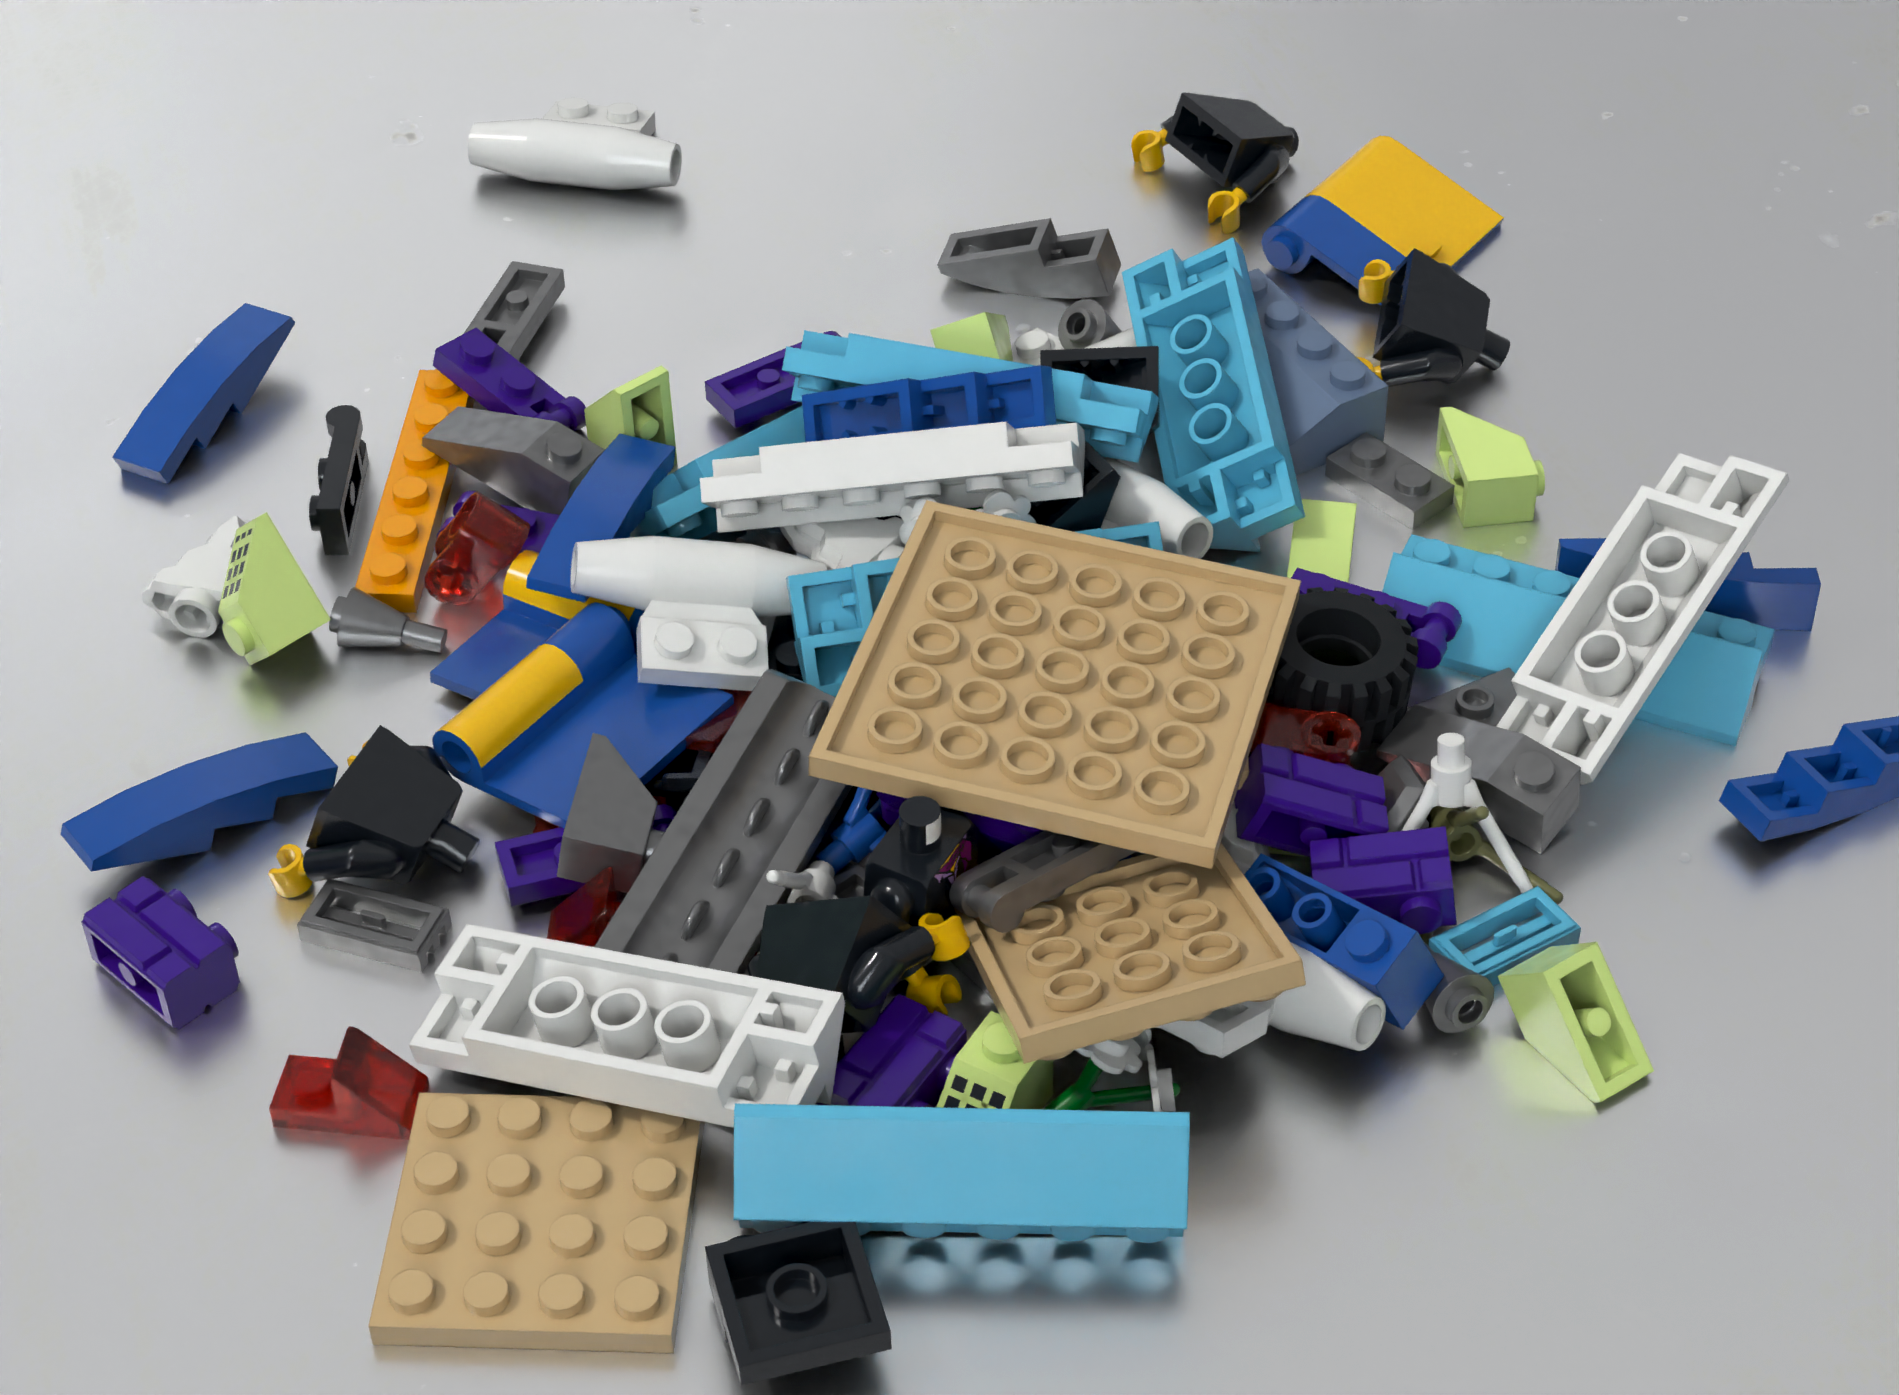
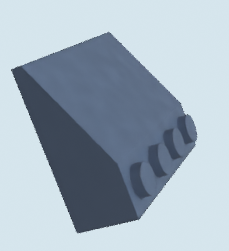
(1319, 384)

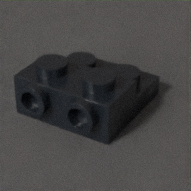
(796, 1299)

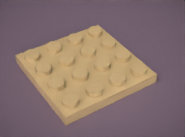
(1132, 955)
(539, 1226)

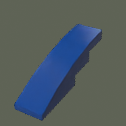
(201, 390)
(1012, 396)
(603, 507)
(1759, 595)
(1821, 782)
(186, 805)

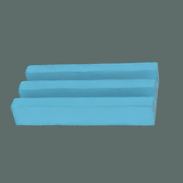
(1510, 943)

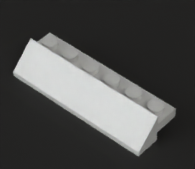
(886, 471)
(1637, 606)
(628, 1027)

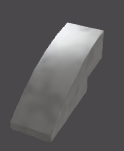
(1033, 260)

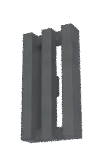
(369, 932)

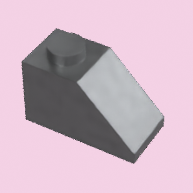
(608, 820)

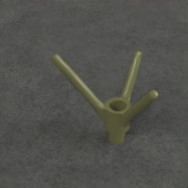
(1466, 841)

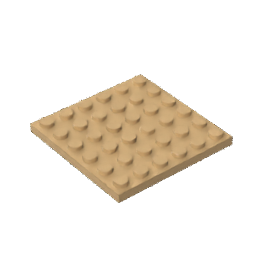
(1060, 683)

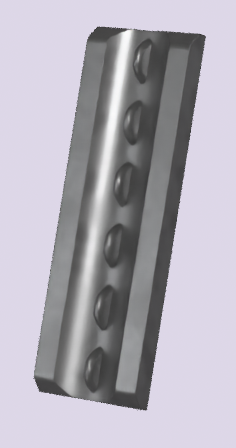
(746, 815)

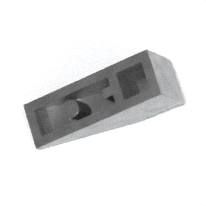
(516, 455)
(1519, 779)

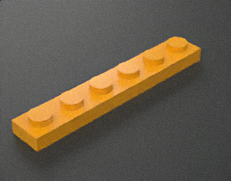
(412, 500)

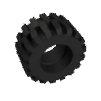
(1347, 660)

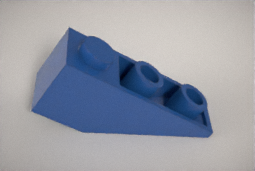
(1350, 937)

